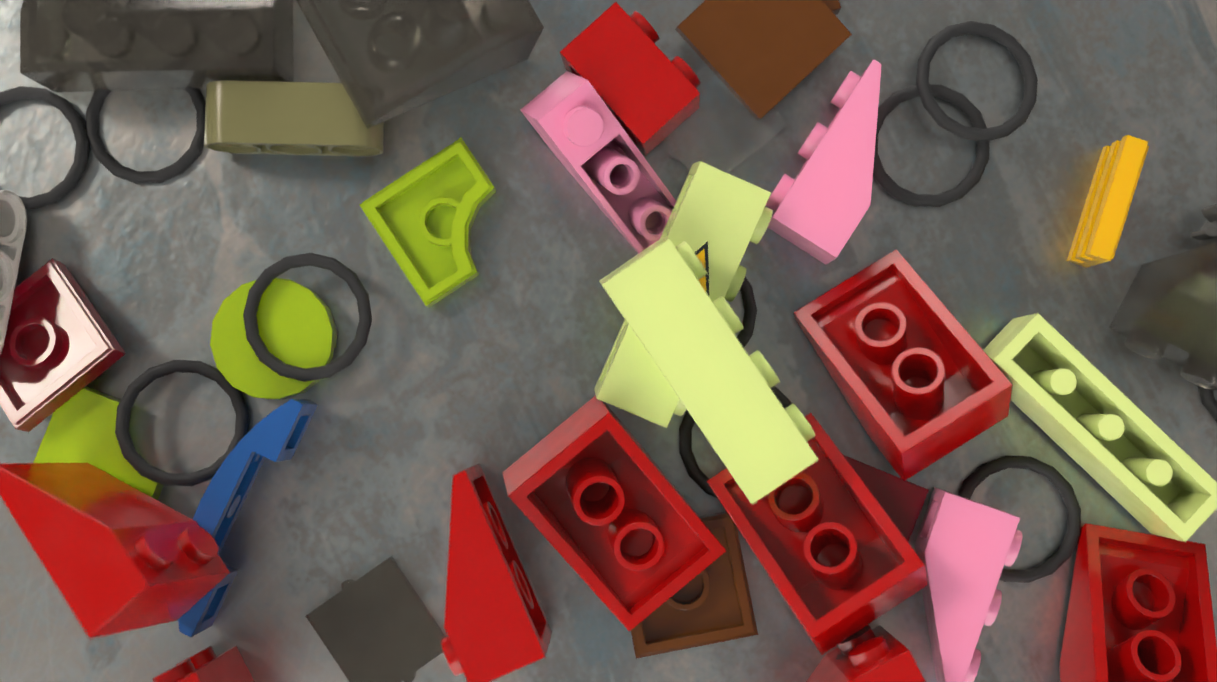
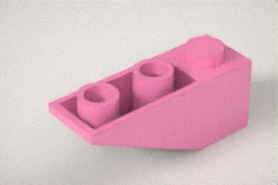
(602, 158)
(835, 182)
(963, 560)

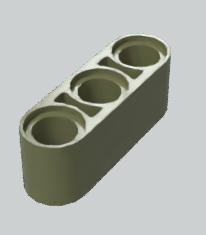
(286, 120)

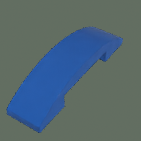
(271, 438)

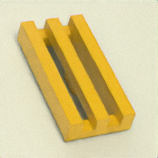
(1108, 202)

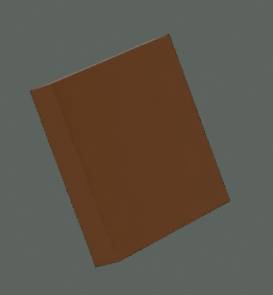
(762, 45)
(708, 608)

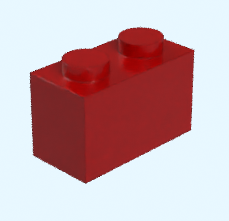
(634, 76)

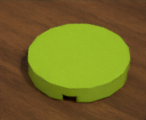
(291, 324)

